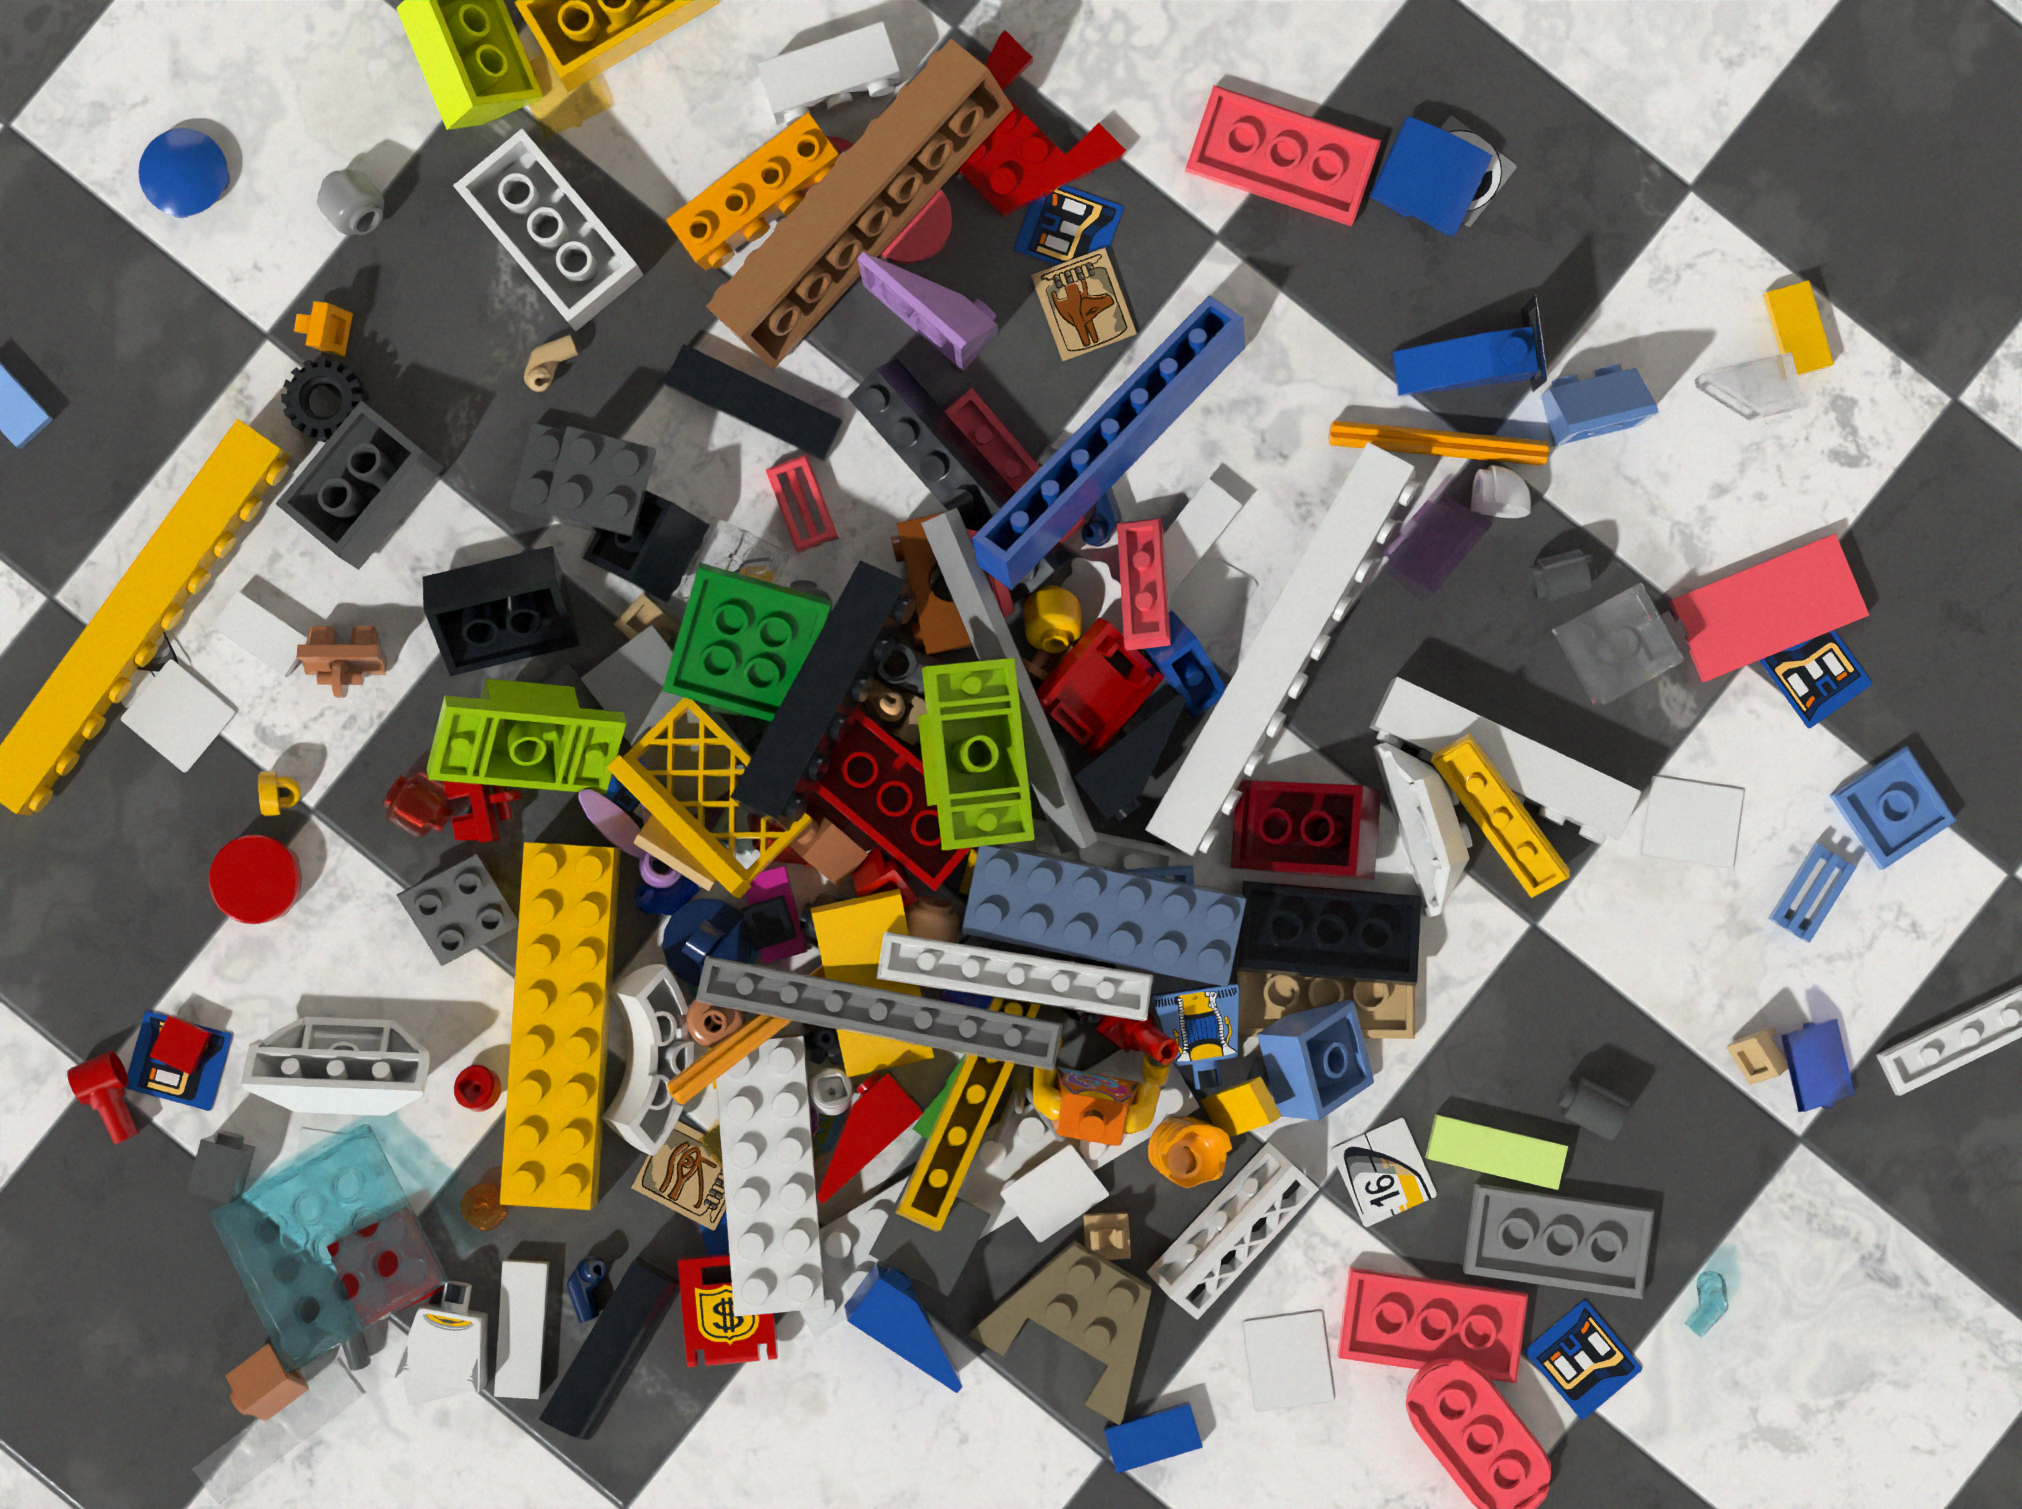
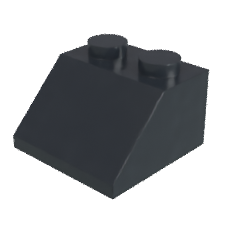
(658, 551)

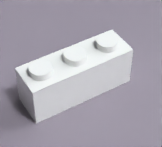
(830, 73)

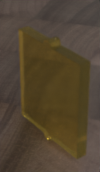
(560, 108)

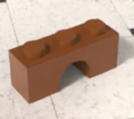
(939, 621)

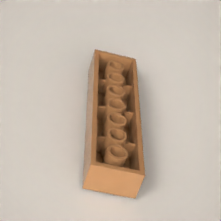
(861, 203)

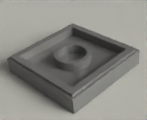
(927, 1254)

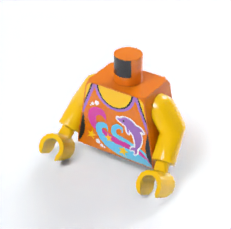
(1098, 1105)

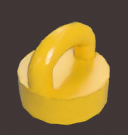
(269, 793)

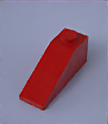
(873, 1123)

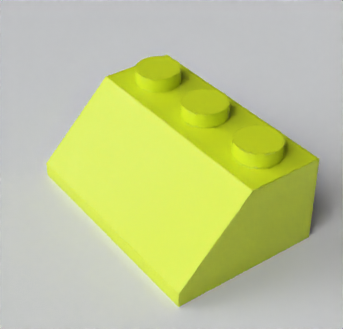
(470, 59)

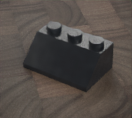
(500, 611)

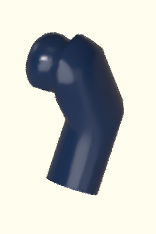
(1103, 521)
(583, 1284)

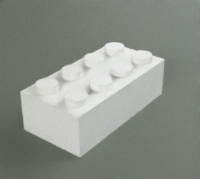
(548, 229)

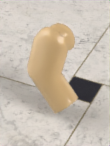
(544, 361)

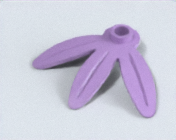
(622, 832)

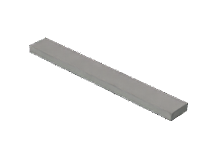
(993, 642)
(879, 1013)

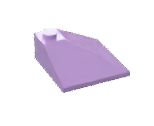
(935, 312)

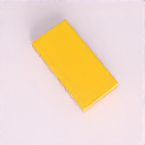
(1799, 327)
(1241, 1107)

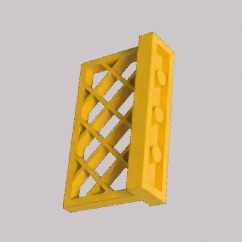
(679, 820)

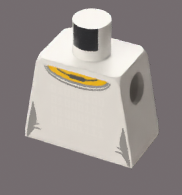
(447, 1343)

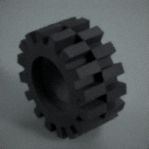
(302, 386)

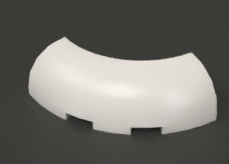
(656, 1054)

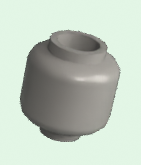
(351, 202)

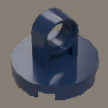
(704, 930)

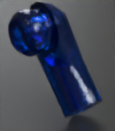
(664, 900)

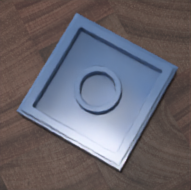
(1893, 808)

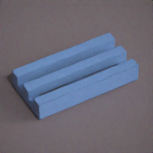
(1832, 860)

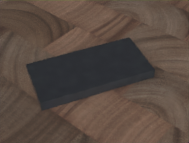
(1329, 933)

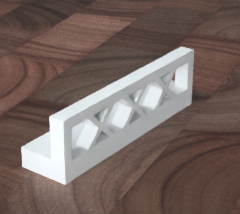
(1228, 1227)

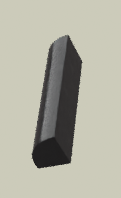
(611, 1350)

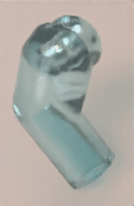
(1712, 1302)

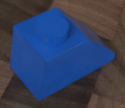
(1187, 668)

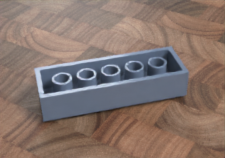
(1103, 914)

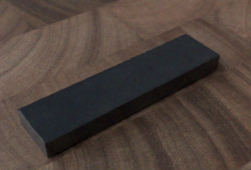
(753, 402)

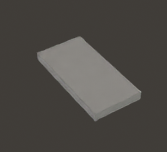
(633, 684)
(1558, 1241)

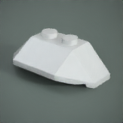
(1426, 824)
(338, 1066)

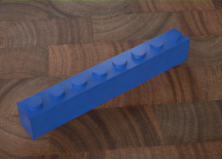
(1109, 442)

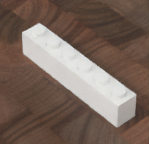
(1532, 771)

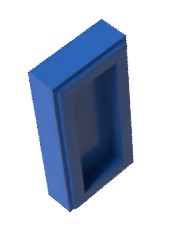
(1153, 1437)

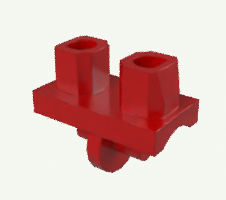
(481, 823)

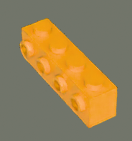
(754, 193)

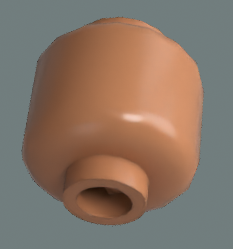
(712, 1031)

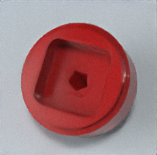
(477, 1088)

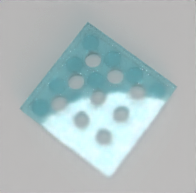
(377, 1295)

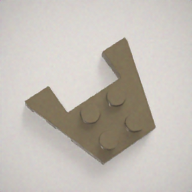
(1088, 1306)

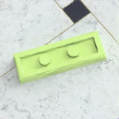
(1496, 1152)

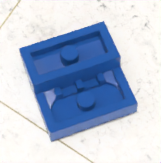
(1430, 175)

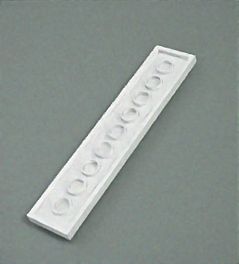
(993, 1168)

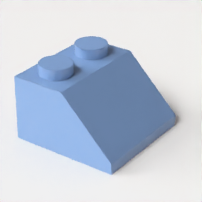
(1597, 405)
(1316, 1060)

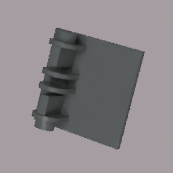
(459, 909)

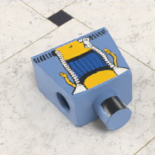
(1203, 1026)

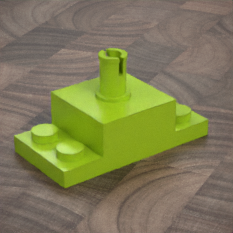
(525, 739)
(975, 754)

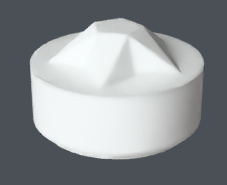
(831, 1091)

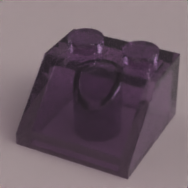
(1434, 546)

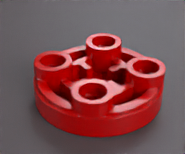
(255, 879)

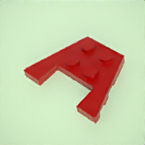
(1017, 159)

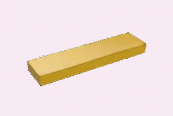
(1500, 815)

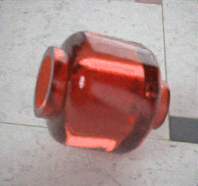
(417, 805)

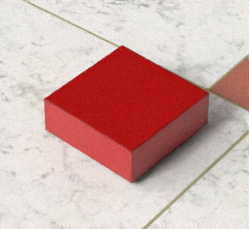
(181, 1044)

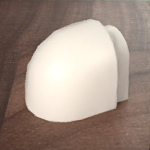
(1500, 493)

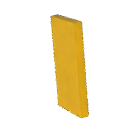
(850, 950)

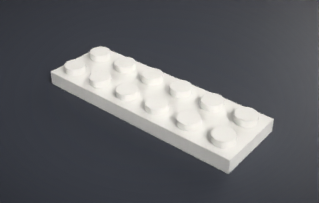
(771, 1181)

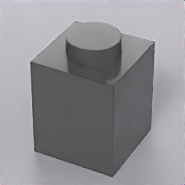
(221, 1167)

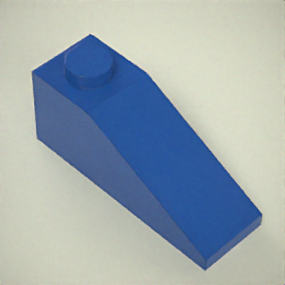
(1466, 362)
(894, 1316)

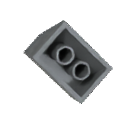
(359, 485)

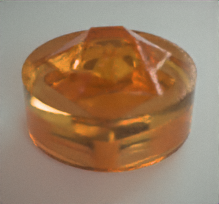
(482, 1207)

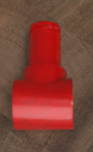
(1139, 1036)
(102, 1086)

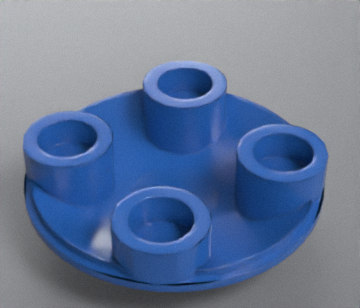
(183, 172)

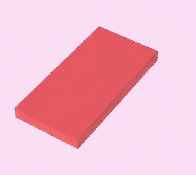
(1282, 155)
(1769, 608)
(1424, 1319)

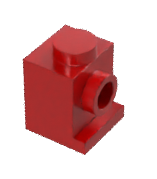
(882, 874)

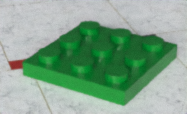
(742, 641)

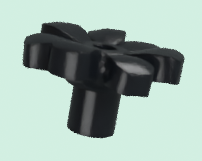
(822, 1048)

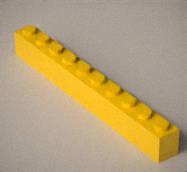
(136, 615)

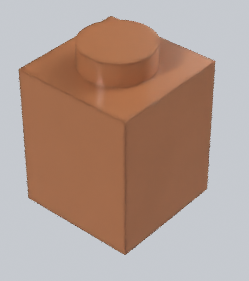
(828, 849)
(263, 1385)

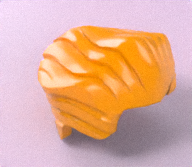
(1188, 1150)

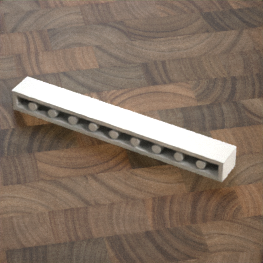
(1282, 651)

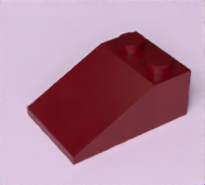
(1306, 829)

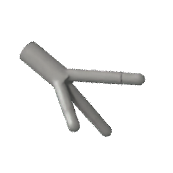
(1020, 1089)

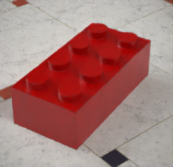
(885, 796)

